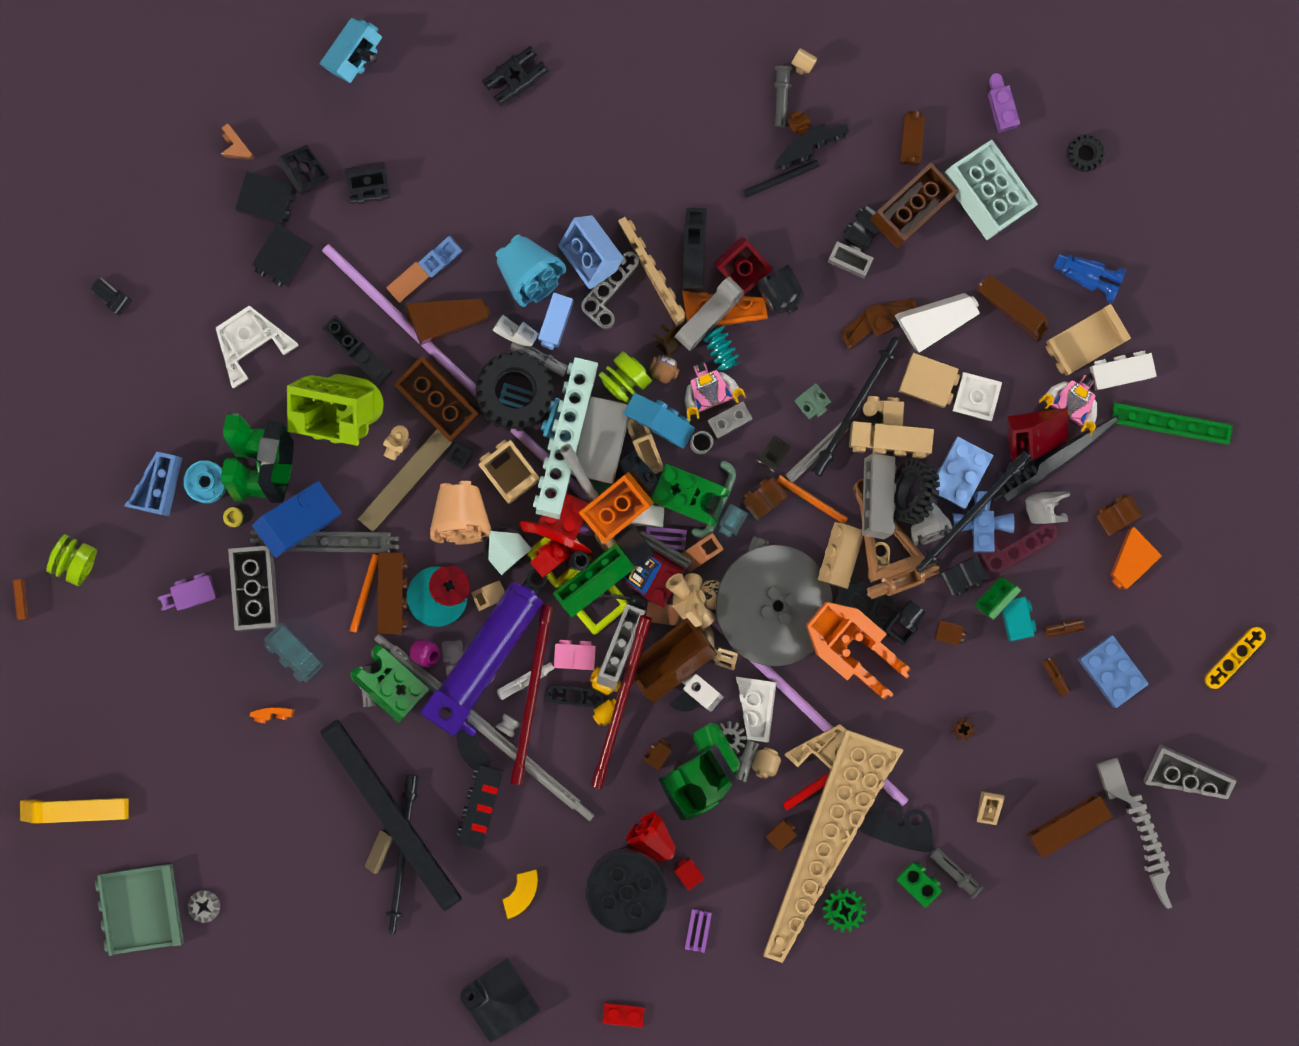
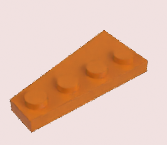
(746, 310)

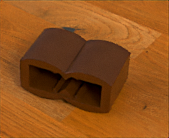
(765, 498)
(1117, 515)

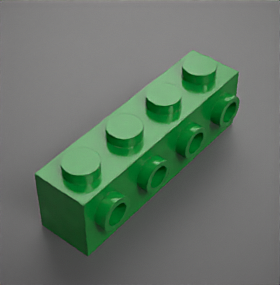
(594, 580)

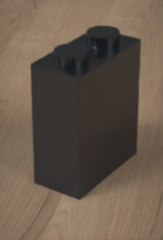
(266, 198)
(282, 256)

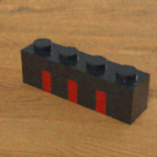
(480, 806)

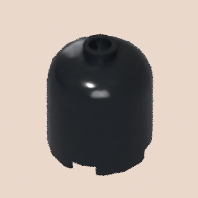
(782, 291)

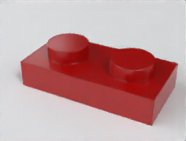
(623, 1015)

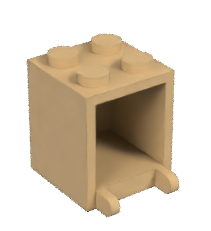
(513, 476)

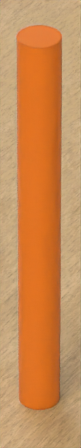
(812, 499)
(364, 593)

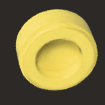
(233, 517)

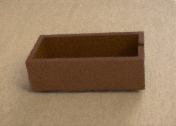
(672, 660)

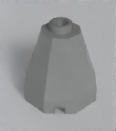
(931, 528)

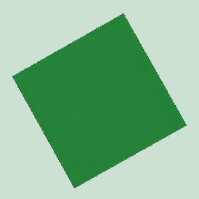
(997, 597)

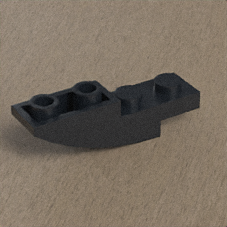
(802, 147)
(694, 248)
(357, 350)

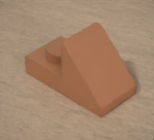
(238, 149)

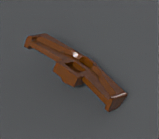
(876, 319)

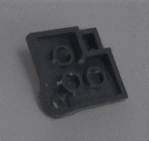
(499, 1000)

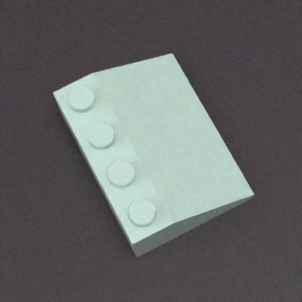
(989, 189)

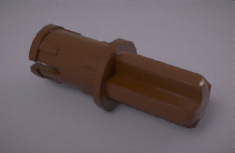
(1064, 628)
(1056, 677)

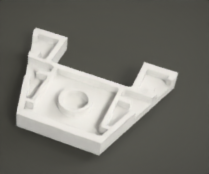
(245, 334)

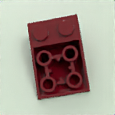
(1037, 432)

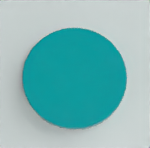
(425, 607)

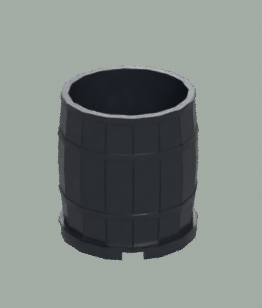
(626, 891)

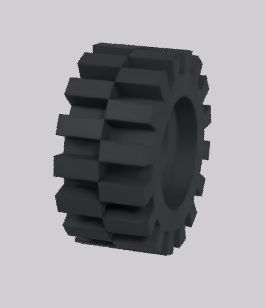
(1094, 144)

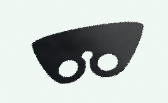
(907, 836)

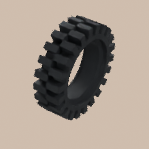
(926, 493)

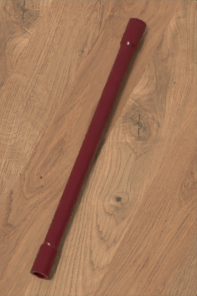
(519, 766)
(601, 770)

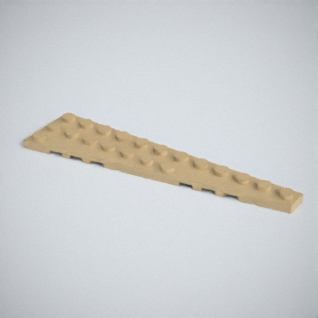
(848, 794)

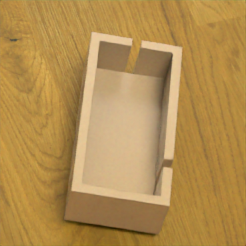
(891, 439)

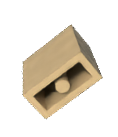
(929, 380)

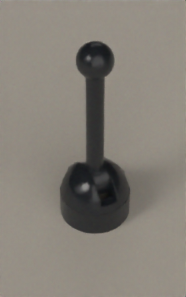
(636, 599)

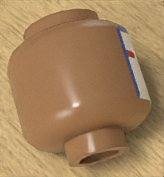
(663, 369)

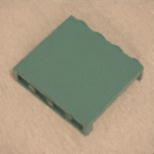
(139, 909)

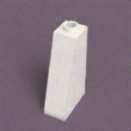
(935, 320)

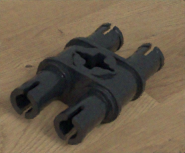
(515, 65)

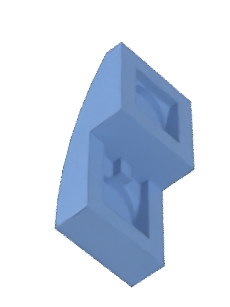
(440, 256)

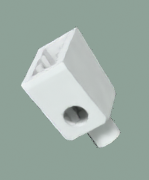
(706, 696)

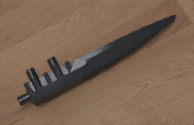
(1050, 463)

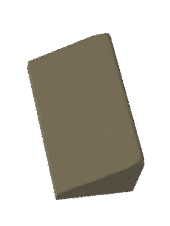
(379, 852)

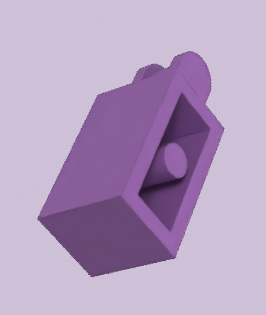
(1002, 104)
(190, 593)

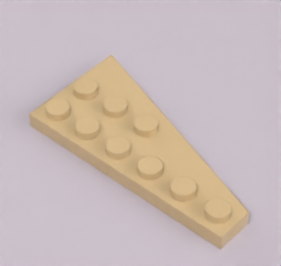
(656, 277)

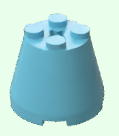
(529, 270)

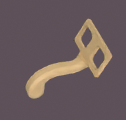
(708, 632)

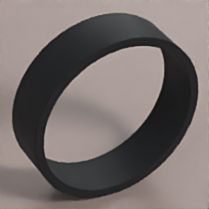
(500, 527)

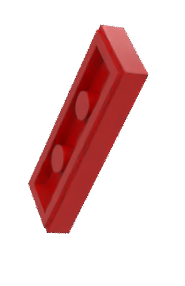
(805, 792)

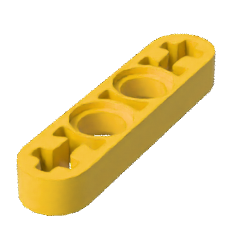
(1234, 657)

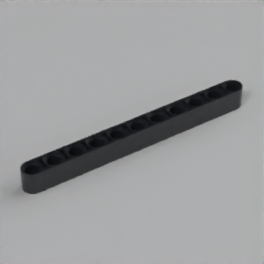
(391, 815)

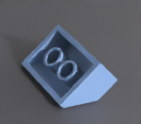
(590, 250)

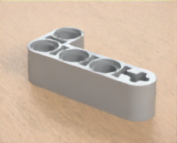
(613, 287)
(724, 299)

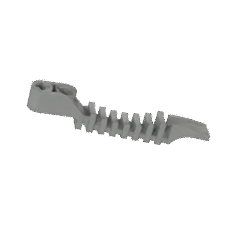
(1114, 787)

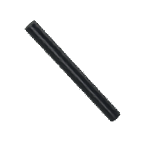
(781, 178)

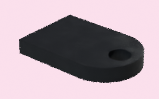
(857, 598)

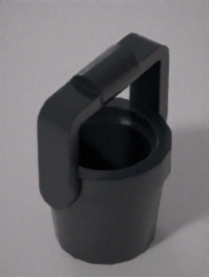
(909, 616)

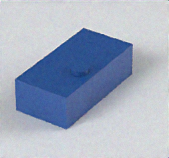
(296, 519)

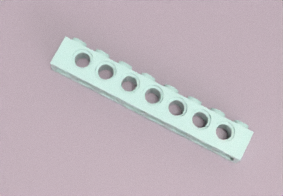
(578, 369)

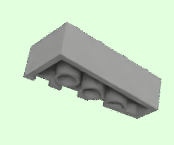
(1180, 772)

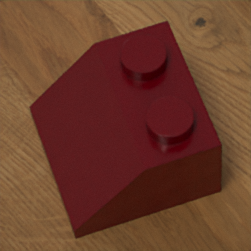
(743, 264)

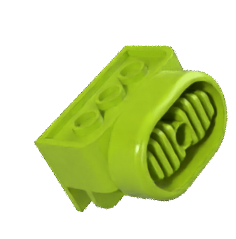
(333, 407)

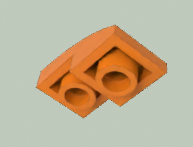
(267, 713)

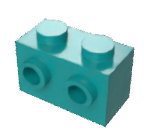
(1018, 620)

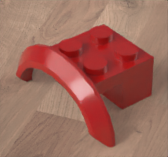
(563, 529)

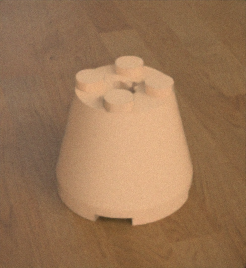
(459, 515)

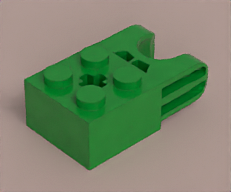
(692, 497)
(385, 683)

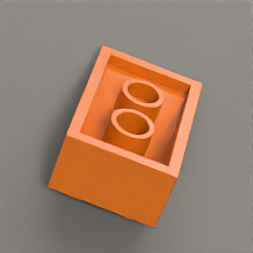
(616, 507)

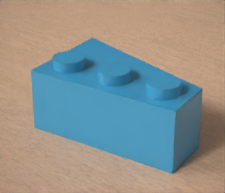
(660, 420)

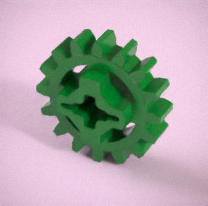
(840, 897)

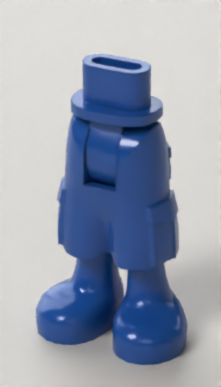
(1088, 273)

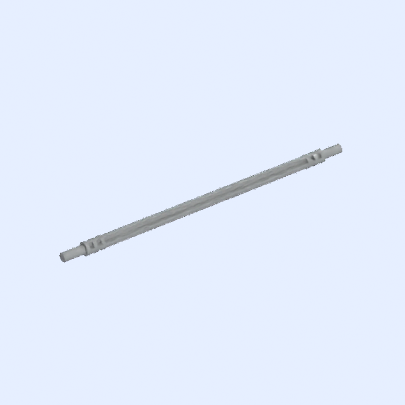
(489, 731)

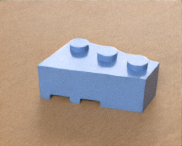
(158, 485)

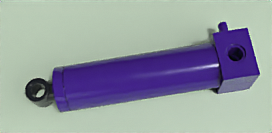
(484, 656)

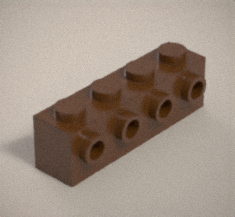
(391, 593)

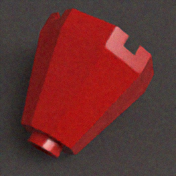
(652, 837)

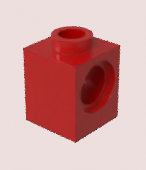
(688, 873)

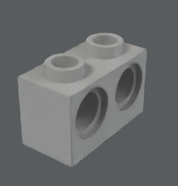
(730, 420)

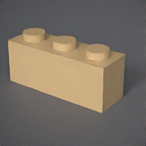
(840, 555)

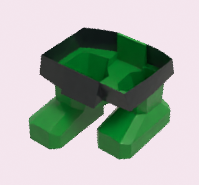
(265, 445)
(702, 776)

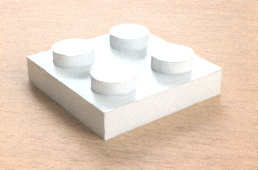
(977, 396)

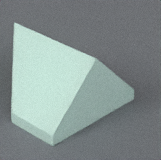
(506, 549)

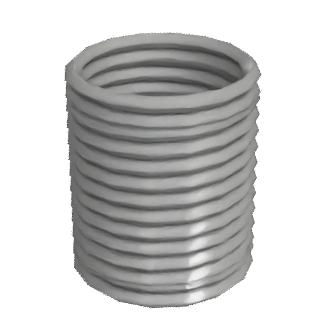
(705, 434)

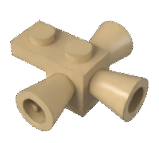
(689, 599)

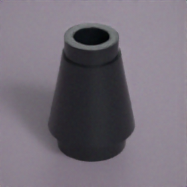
(577, 561)

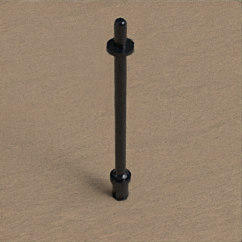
(826, 455)
(1012, 470)
(409, 796)

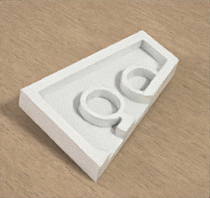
(757, 704)

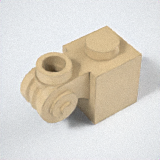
(890, 410)

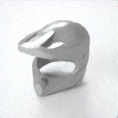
(1041, 507)

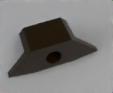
(668, 344)

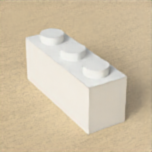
(1122, 370)

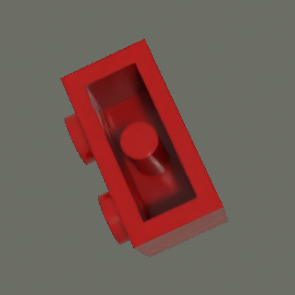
(550, 557)

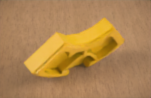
(523, 893)

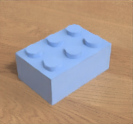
(962, 472)

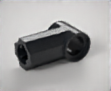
(113, 298)

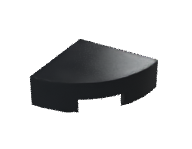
(683, 703)

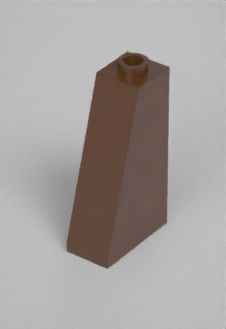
(1014, 307)
(445, 318)

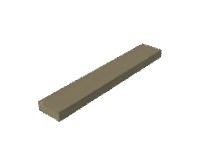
(405, 480)

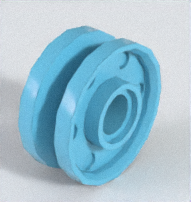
(193, 479)

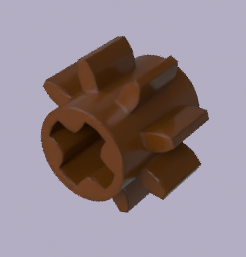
(799, 122)
(968, 731)

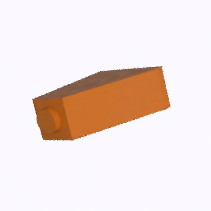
(1133, 559)

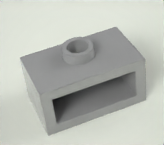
(850, 259)

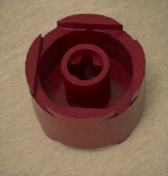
(454, 596)

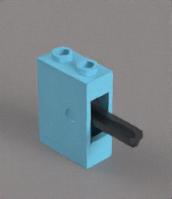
(352, 50)

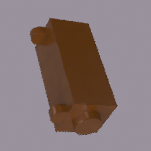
(912, 138)

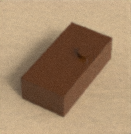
(914, 205)
(437, 398)
(1069, 825)

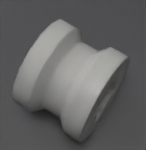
(508, 725)

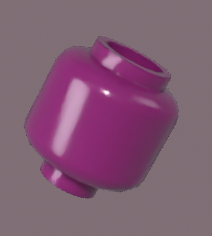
(424, 653)

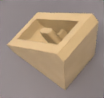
(989, 807)

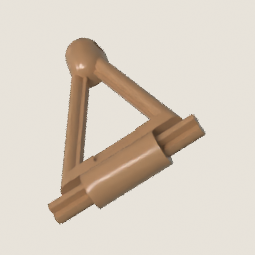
(898, 575)

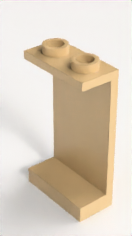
(1087, 340)

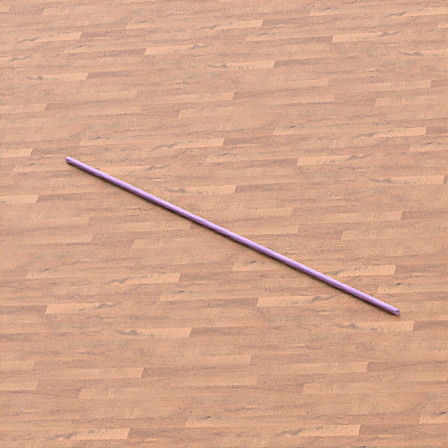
(540, 453)

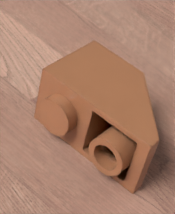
(703, 551)

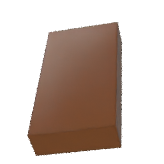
(20, 599)

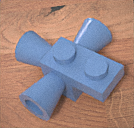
(983, 525)

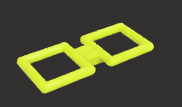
(566, 576)

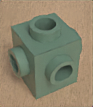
(813, 401)

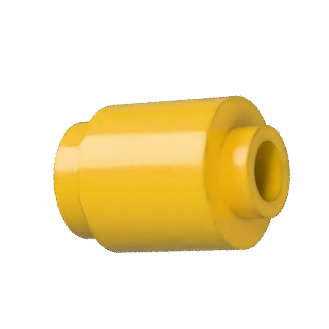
(604, 712)

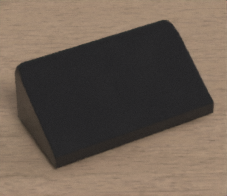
(634, 545)

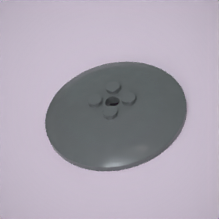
(747, 601)

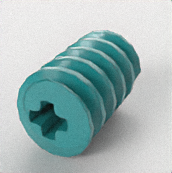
(721, 349)

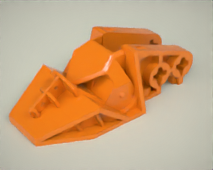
(835, 628)

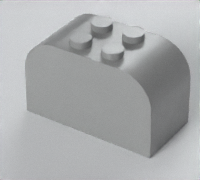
(253, 588)

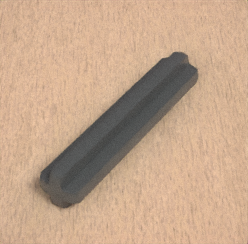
(666, 551)

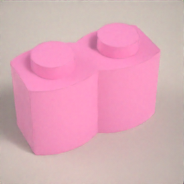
(574, 656)

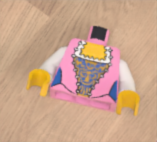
(709, 390)
(1078, 400)

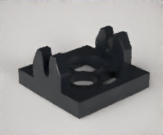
(311, 162)

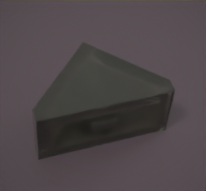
(774, 453)

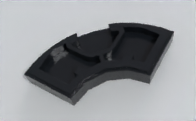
(471, 751)

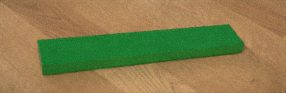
(1172, 423)

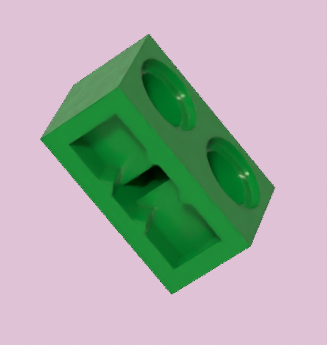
(915, 887)

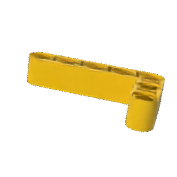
(74, 810)

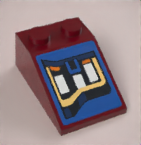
(652, 578)

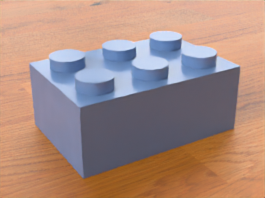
(1113, 671)

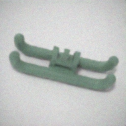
(717, 503)

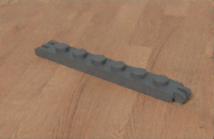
(342, 542)

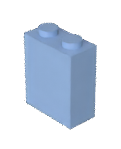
(555, 321)

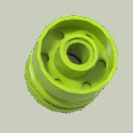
(629, 374)
(67, 558)

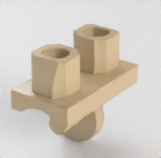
(396, 442)

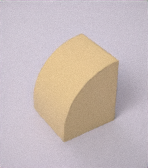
(488, 595)

